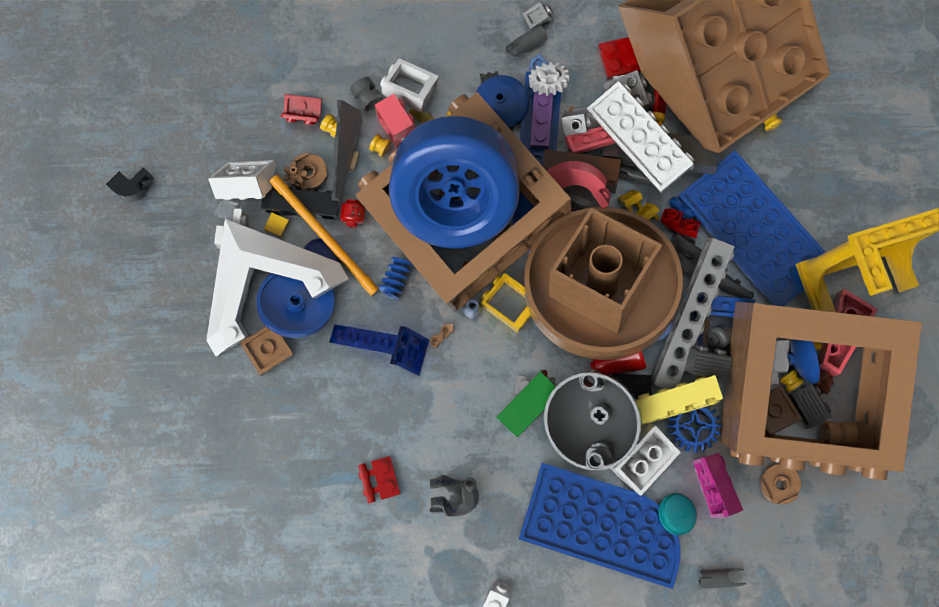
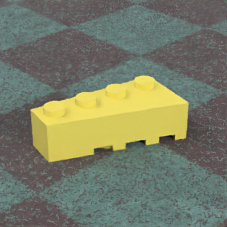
(679, 399)

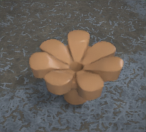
(295, 173)

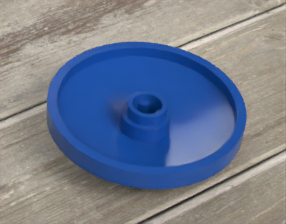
(290, 309)

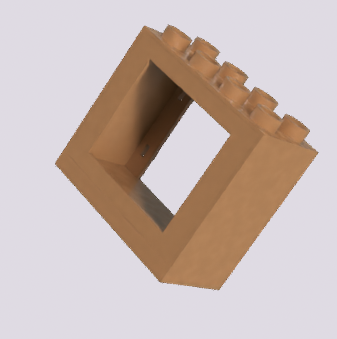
(535, 184)
(883, 388)

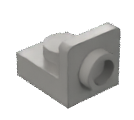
(538, 15)

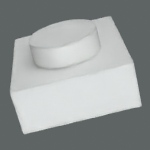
(498, 595)

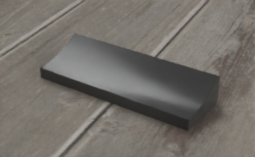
(704, 160)

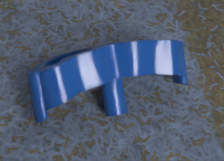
(676, 204)

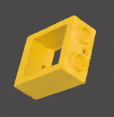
(488, 296)

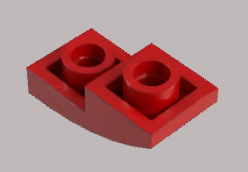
(674, 220)

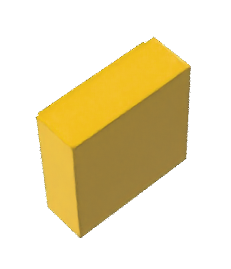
(276, 225)

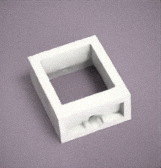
(411, 71)

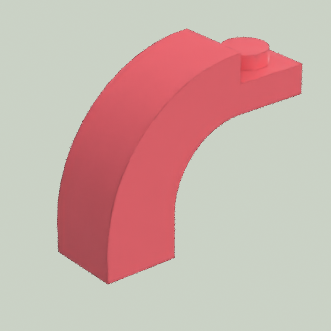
(585, 175)

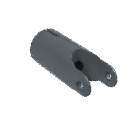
(527, 41)
(717, 578)

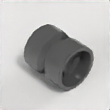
(365, 91)

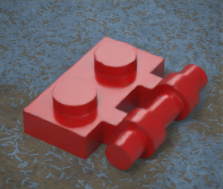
(385, 478)

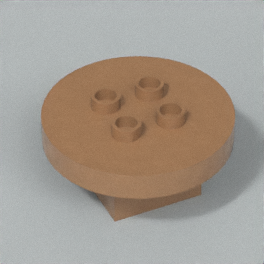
(603, 283)

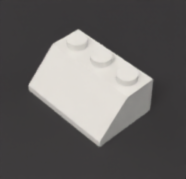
(243, 179)
(648, 459)

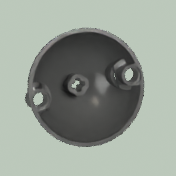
(581, 432)

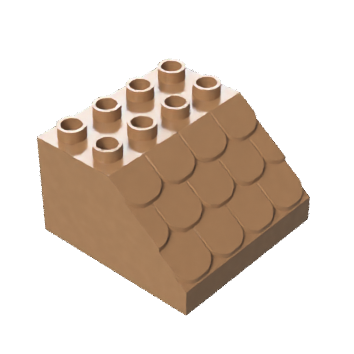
(726, 60)

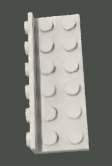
(641, 136)

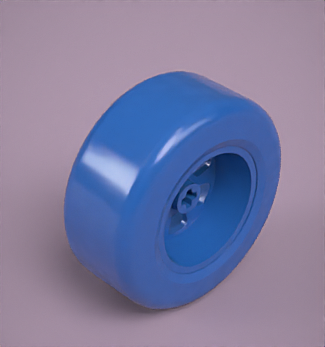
(467, 145)

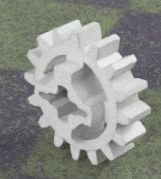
(549, 79)

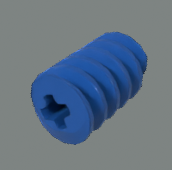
(395, 277)

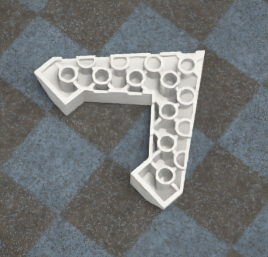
(248, 249)

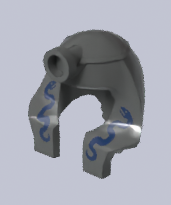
(462, 500)

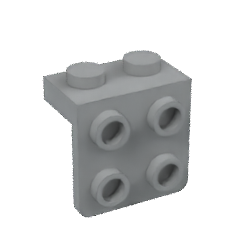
(636, 85)

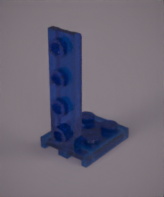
(406, 348)

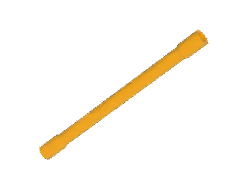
(284, 190)

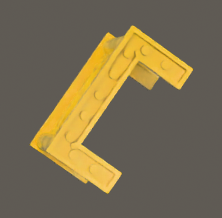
(865, 249)

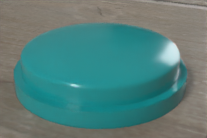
(677, 514)

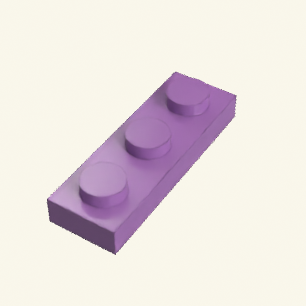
(541, 120)

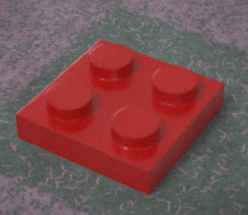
(618, 57)

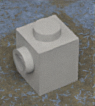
(576, 122)

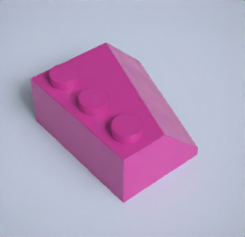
(717, 486)

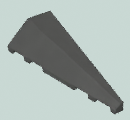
(347, 133)
(689, 256)

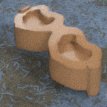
(437, 339)

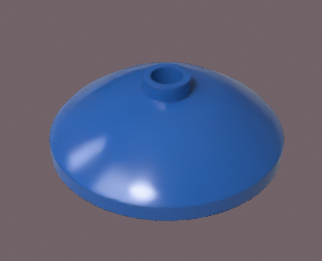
(514, 102)
(804, 360)

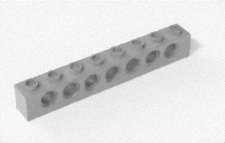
(690, 303)

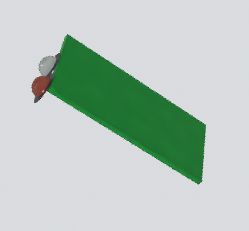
(528, 403)

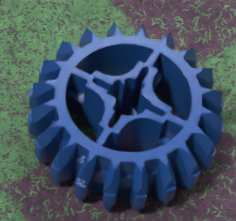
(694, 435)

